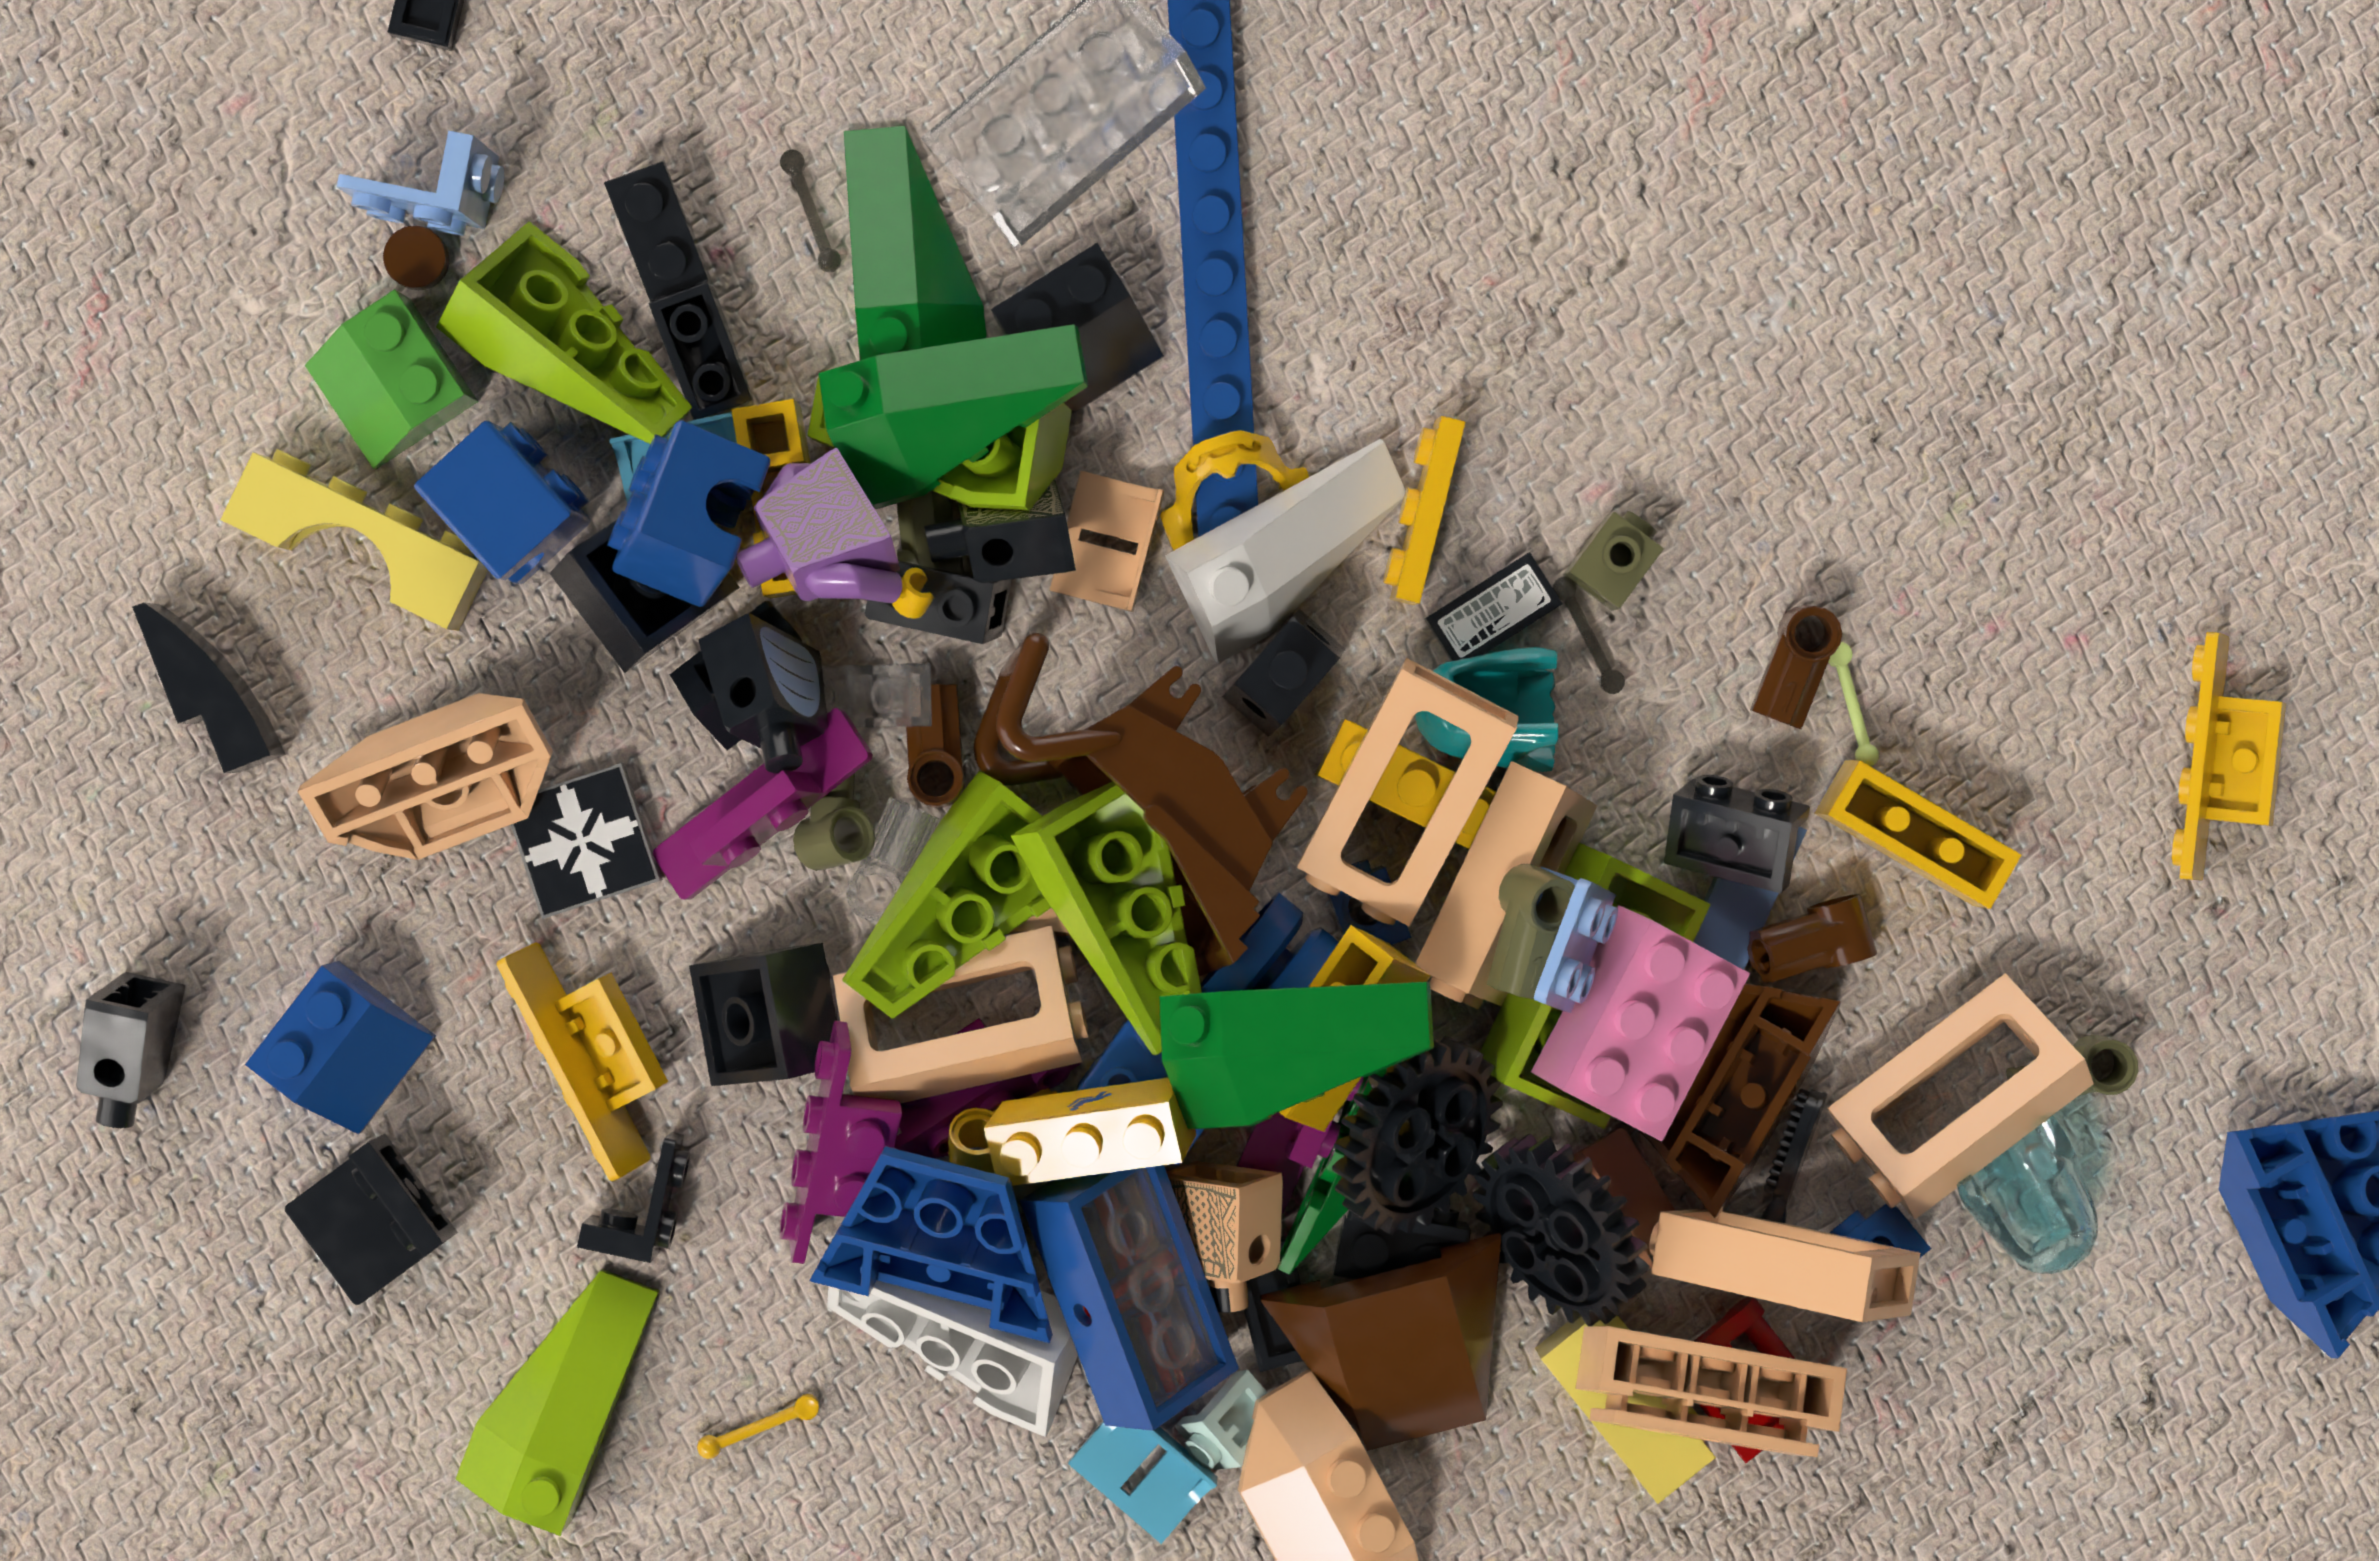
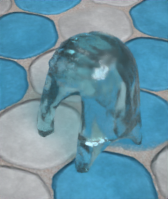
(2036, 1202)

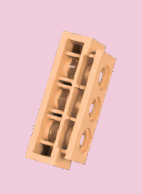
(1712, 1375)

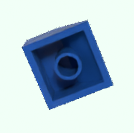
(340, 1048)

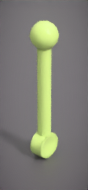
(1865, 752)

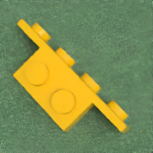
(2232, 758)
(592, 1052)

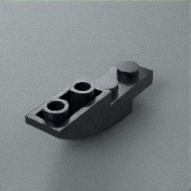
(679, 290)

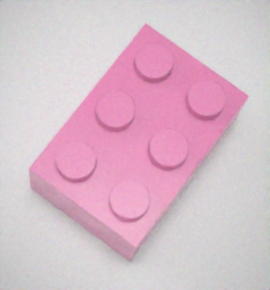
(1642, 1024)

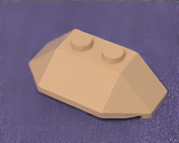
(433, 779)
(1315, 1483)

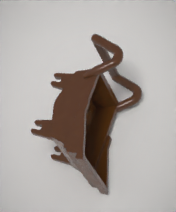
(1182, 787)

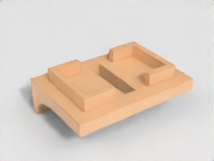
(1115, 511)

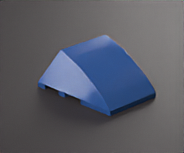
(2310, 1219)
(941, 1235)

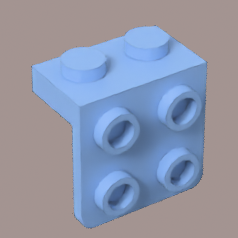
(463, 194)
(1585, 923)

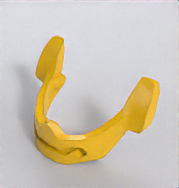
(1221, 456)

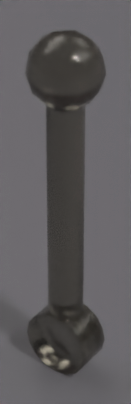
(794, 164)
(1611, 680)

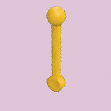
(805, 1408)

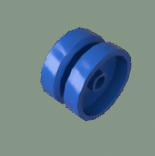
(1267, 960)

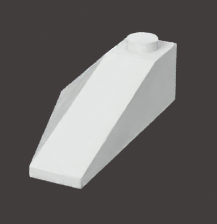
(1272, 557)
(1010, 1373)

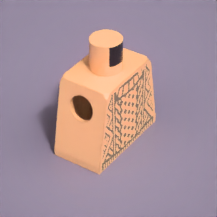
(1232, 1224)

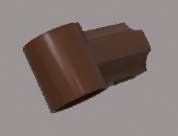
(1794, 673)
(937, 744)
(1826, 936)

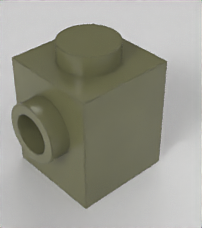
(1615, 558)

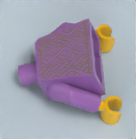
(829, 540)

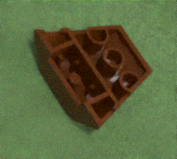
(1744, 1089)
(1401, 1346)

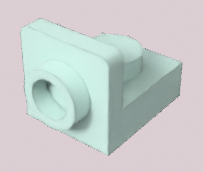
(1222, 1429)

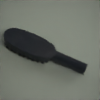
(1792, 1152)

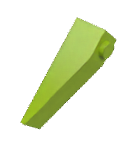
(551, 1418)

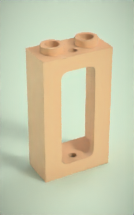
(1411, 692)
(1526, 824)
(981, 1054)
(1985, 1129)
(1785, 1264)

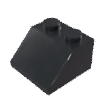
(1096, 301)
(620, 611)
(764, 1013)

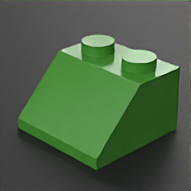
(389, 378)

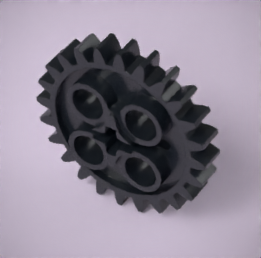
(1417, 1136)
(1561, 1229)

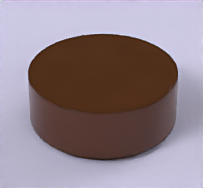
(416, 258)

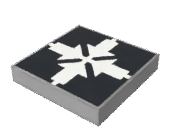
(585, 842)

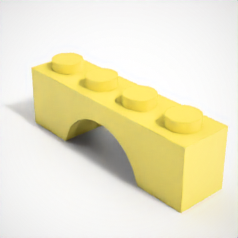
(287, 506)

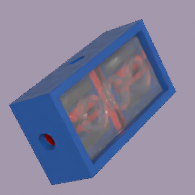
(1131, 1293)

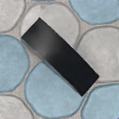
(207, 689)

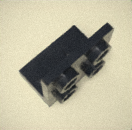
(370, 1219)

